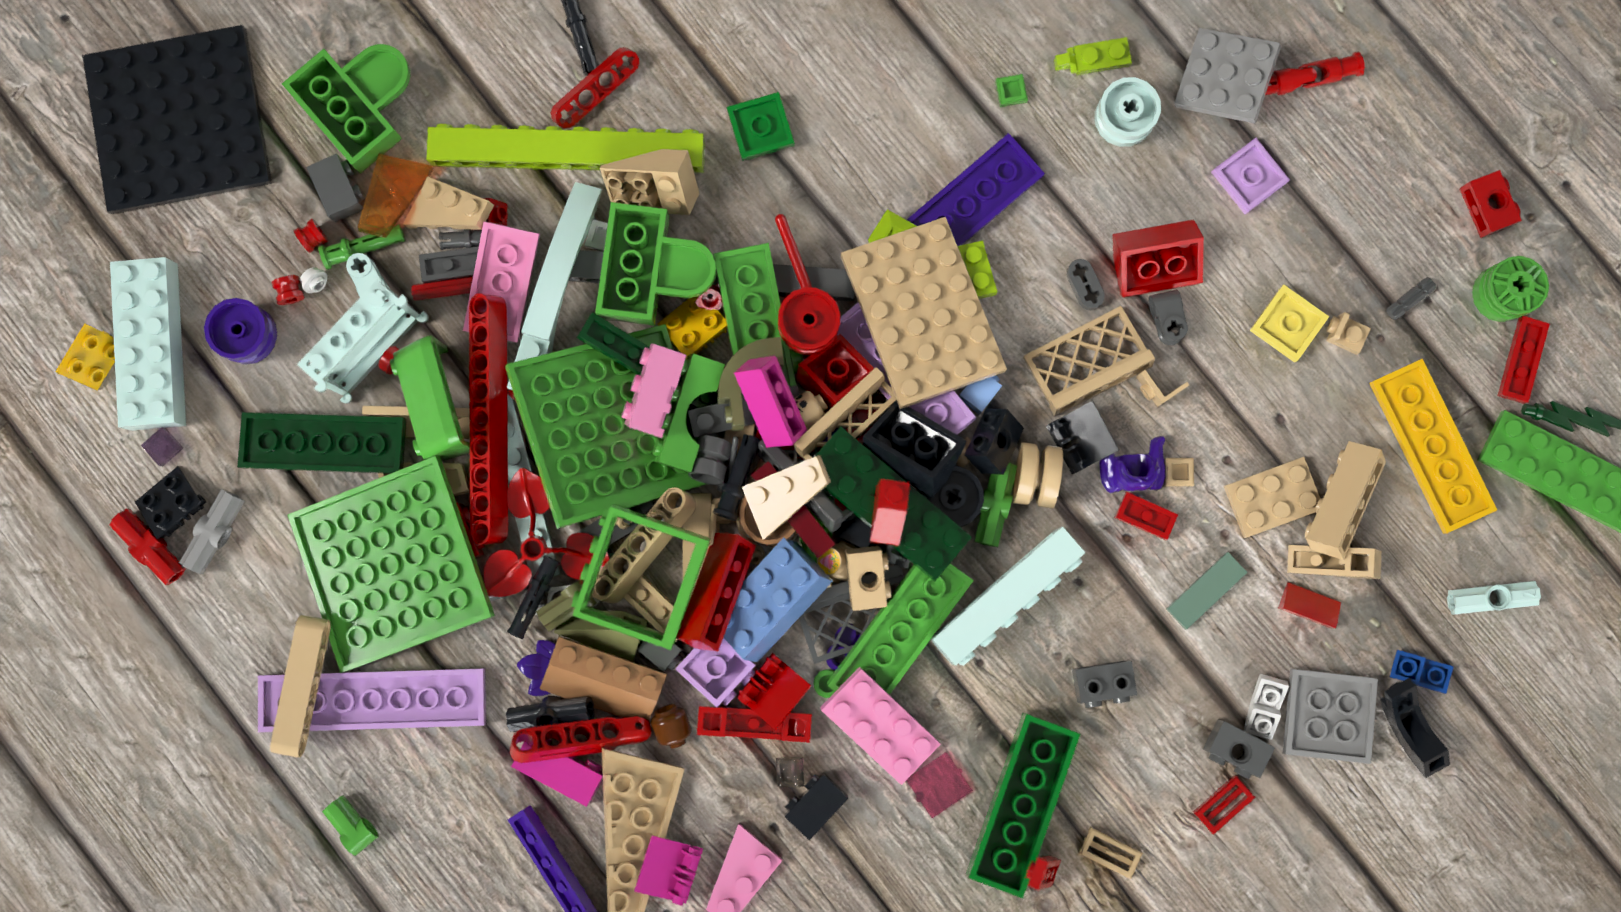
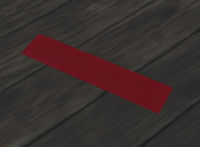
(802, 520)

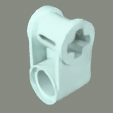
(368, 277)

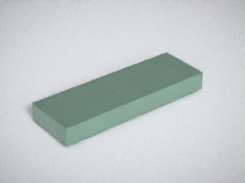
(1206, 590)

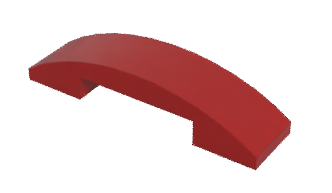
(747, 724)

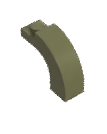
(729, 390)

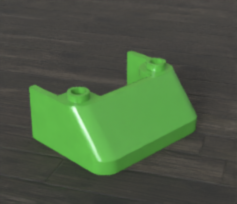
(429, 399)

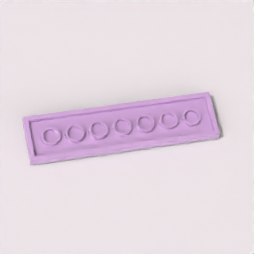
(386, 700)

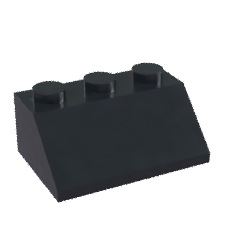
(915, 447)

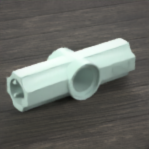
(1509, 596)

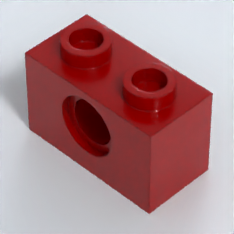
(1486, 218)

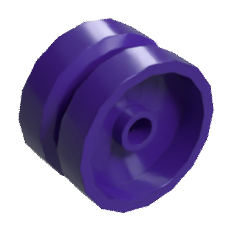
(240, 331)

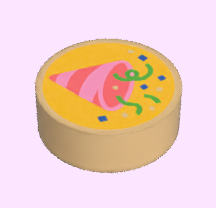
(832, 561)

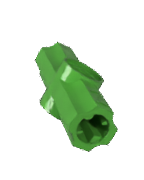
(995, 507)

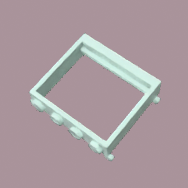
(359, 340)

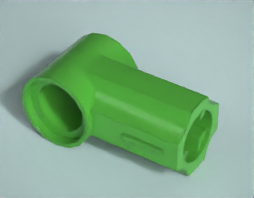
(354, 831)

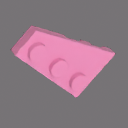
(742, 873)

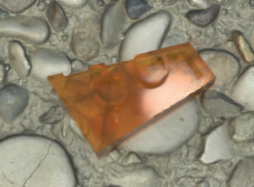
(390, 193)

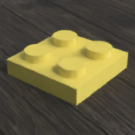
(1289, 323)

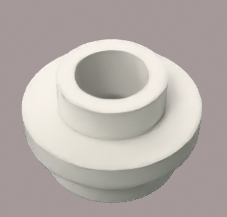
(313, 280)

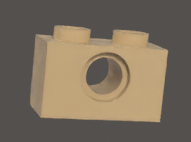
(859, 562)

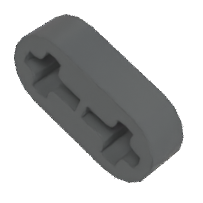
(1090, 280)

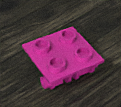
(668, 869)

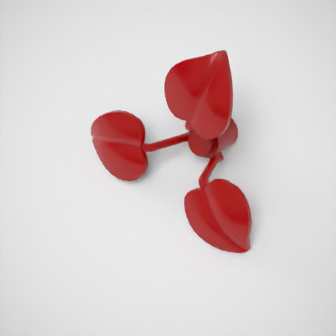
(507, 573)

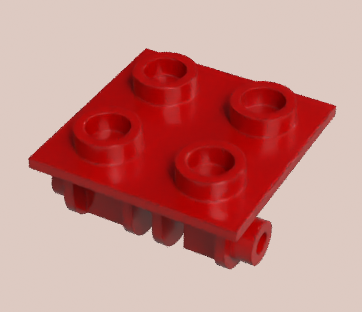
(773, 691)

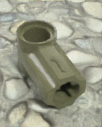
(560, 609)

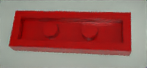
(1523, 359)
(1043, 872)

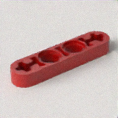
(591, 83)

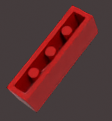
(716, 592)

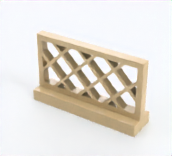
(1100, 381)

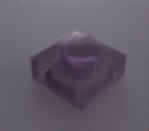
(162, 446)

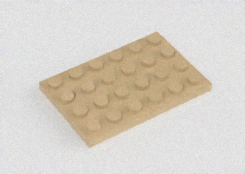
(923, 312)

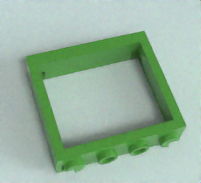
(591, 571)

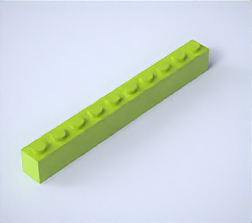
(552, 147)

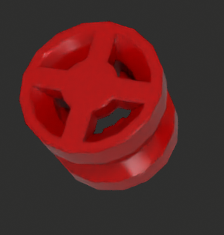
(310, 235)
(288, 290)

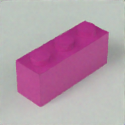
(770, 401)
(566, 775)

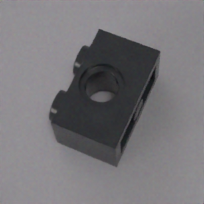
(994, 441)

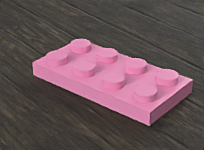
(505, 270)
(880, 725)

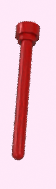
(792, 251)

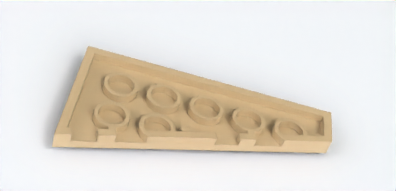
(636, 806)

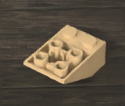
(653, 180)

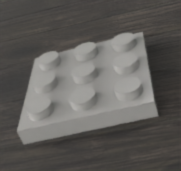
(1227, 75)
(1330, 716)

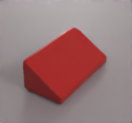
(1310, 605)

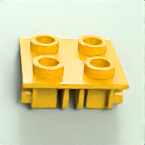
(693, 326)
(89, 357)

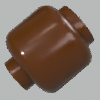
(671, 726)

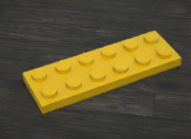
(1433, 446)

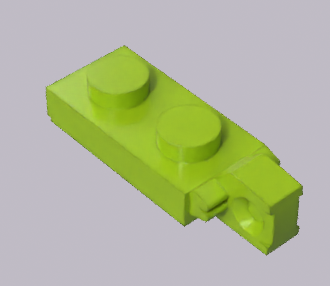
(1095, 57)

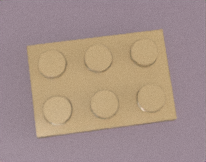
(1273, 497)

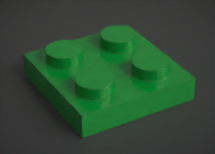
(760, 126)

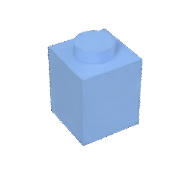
(980, 393)

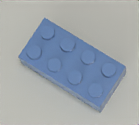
(774, 599)

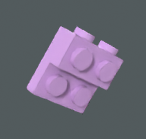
(716, 672)

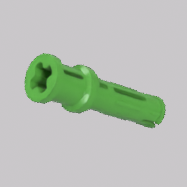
(342, 251)

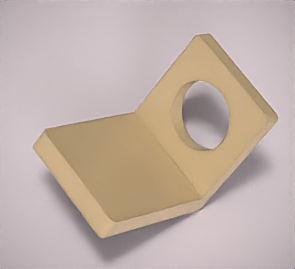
(1151, 390)

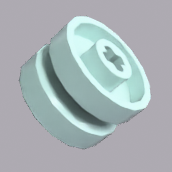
(1131, 96)

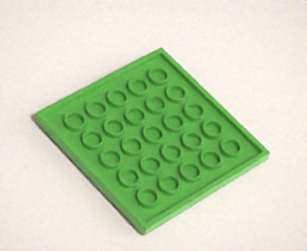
(578, 434)
(391, 564)

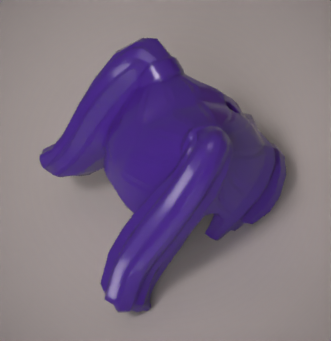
(1135, 470)

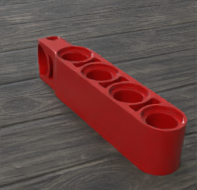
(624, 728)

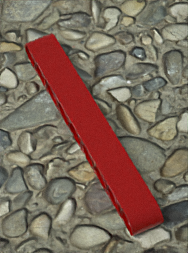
(488, 419)

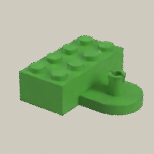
(350, 100)
(646, 263)

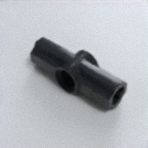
(550, 712)

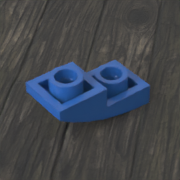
(1421, 671)

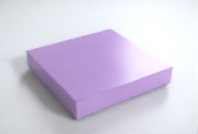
(1250, 176)

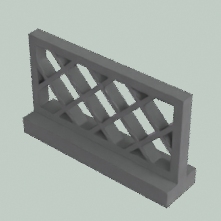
(819, 505)
(834, 595)

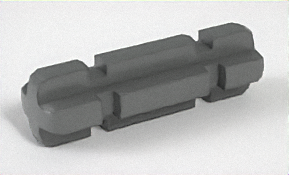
(1411, 298)

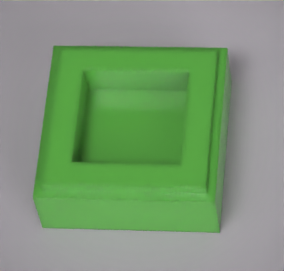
(1011, 90)

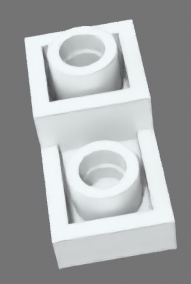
(1265, 706)

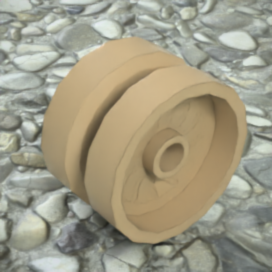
(1042, 475)

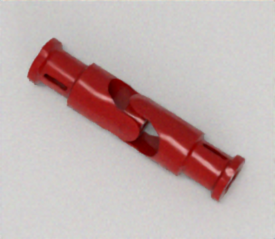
(1332, 70)

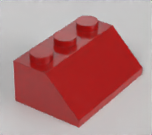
(1158, 258)

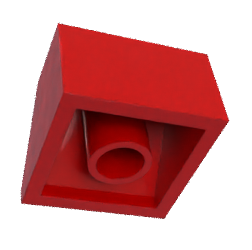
(833, 371)

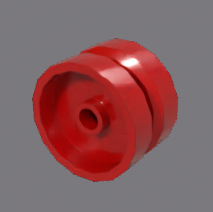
(812, 304)

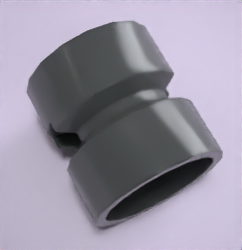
(710, 460)

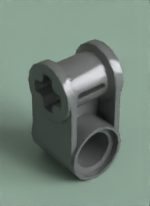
(1168, 311)

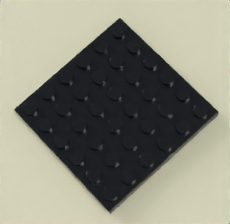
(176, 119)

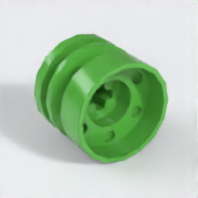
(1510, 289)

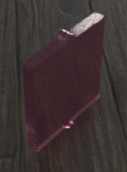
(939, 785)

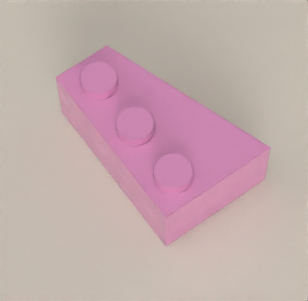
(653, 389)

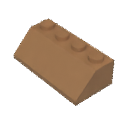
(611, 681)

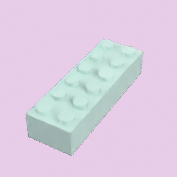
(147, 344)
(1007, 595)

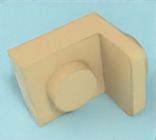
(1347, 333)

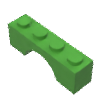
(677, 446)

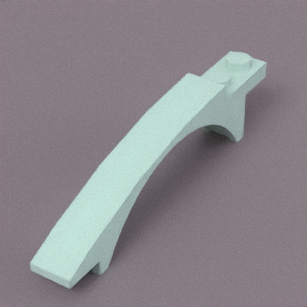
(553, 279)

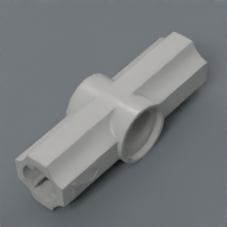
(212, 531)

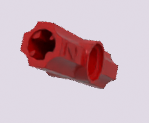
(146, 547)

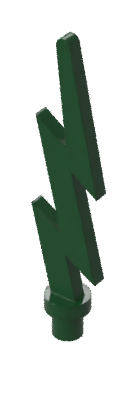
(1563, 415)

